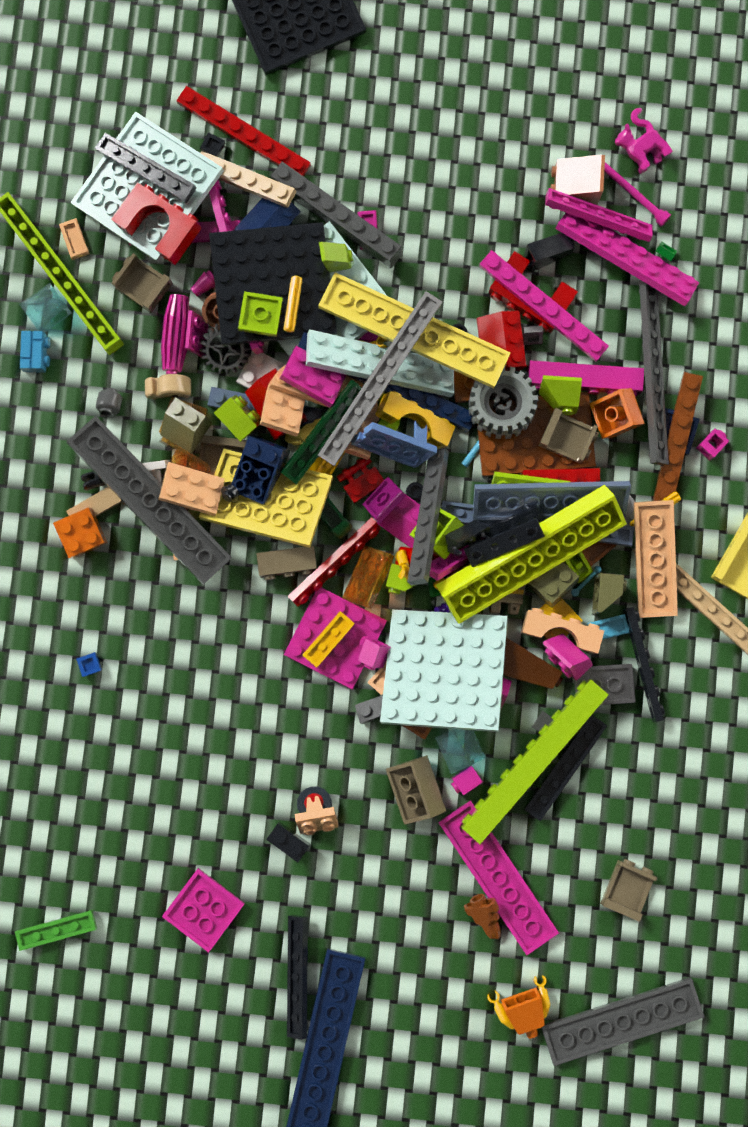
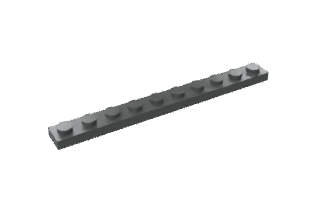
(653, 375)

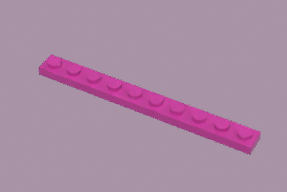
(223, 221)

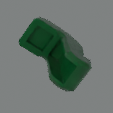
(335, 521)

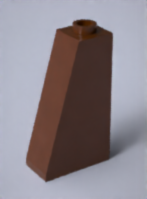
(529, 668)

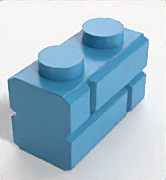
(34, 351)

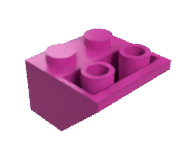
(567, 656)

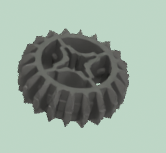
(218, 347)

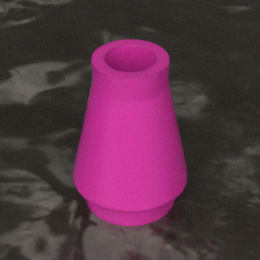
(204, 283)

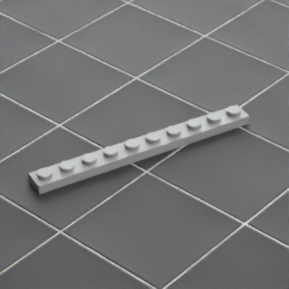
(380, 378)

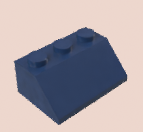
(268, 214)

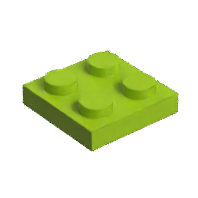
(260, 314)

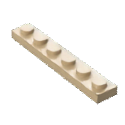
(254, 182)

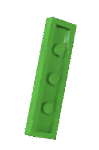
(55, 930)

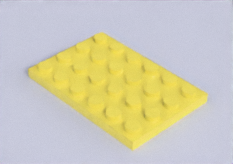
(288, 513)

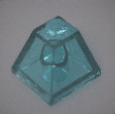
(45, 308)

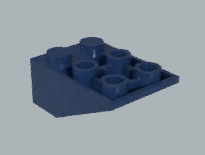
(259, 468)

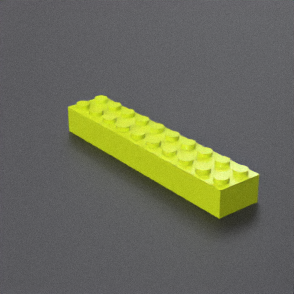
(565, 536)

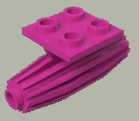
(181, 332)

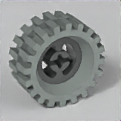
(503, 420)

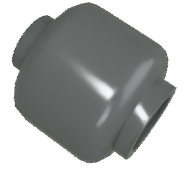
(108, 402)

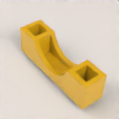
(394, 407)

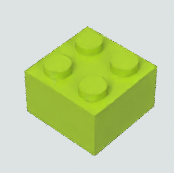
(238, 417)

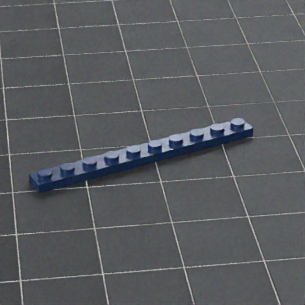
(441, 407)

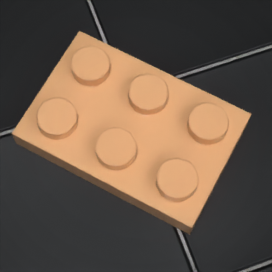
(191, 489)

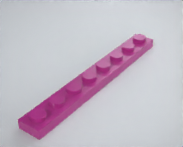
(543, 306)

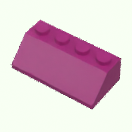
(402, 520)

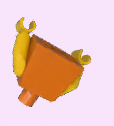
(524, 1010)

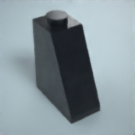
(548, 250)

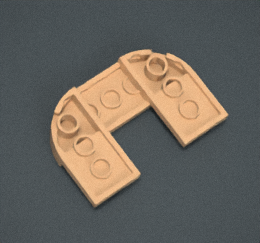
(285, 407)

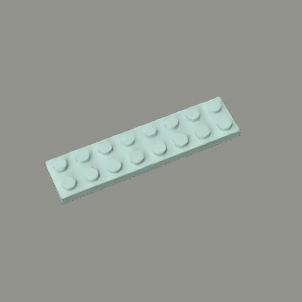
(361, 358)

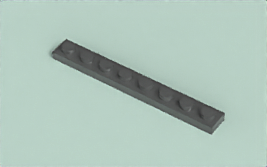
(428, 518)

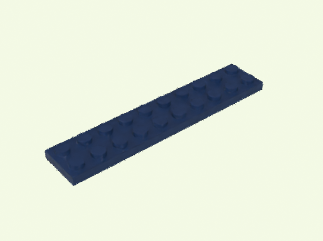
(326, 1039)

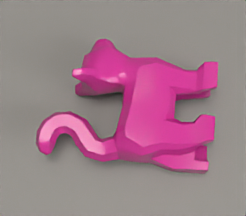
(648, 143)

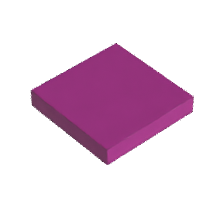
(384, 500)

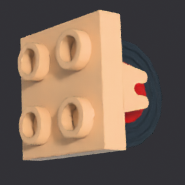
(315, 811)

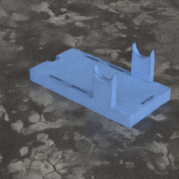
(396, 445)

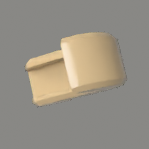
(168, 385)

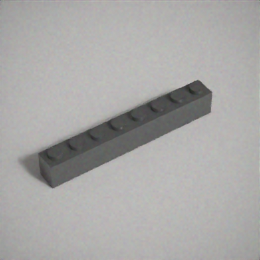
(340, 216)

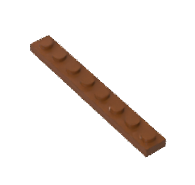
(678, 435)

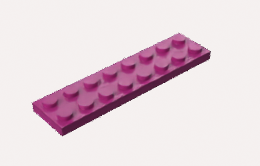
(630, 257)
(500, 881)

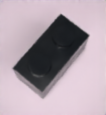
(288, 841)

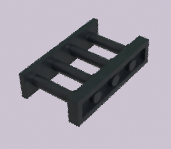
(507, 536)

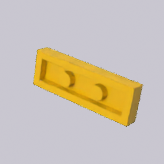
(328, 639)

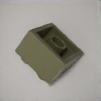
(184, 425)
(607, 590)

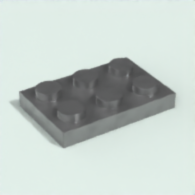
(614, 680)

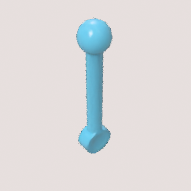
(575, 592)

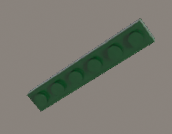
(312, 445)

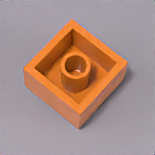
(617, 413)
(80, 533)

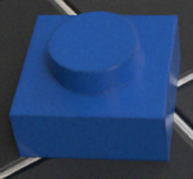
(89, 664)

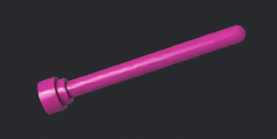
(660, 215)

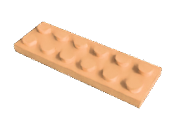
(655, 558)

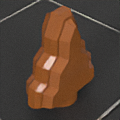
(485, 913)

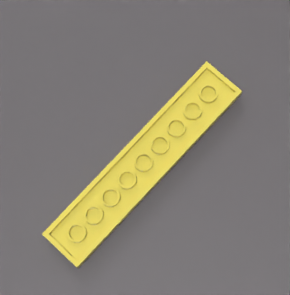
(438, 341)

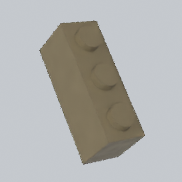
(286, 562)

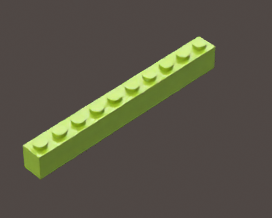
(59, 274)
(534, 760)

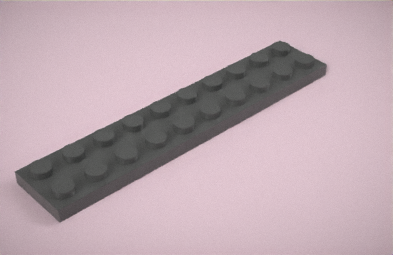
(141, 492)

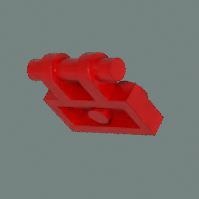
(362, 485)

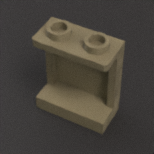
(141, 283)
(568, 437)
(628, 889)

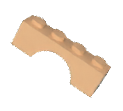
(586, 637)

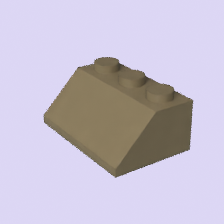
(416, 790)

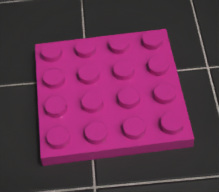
(342, 661)

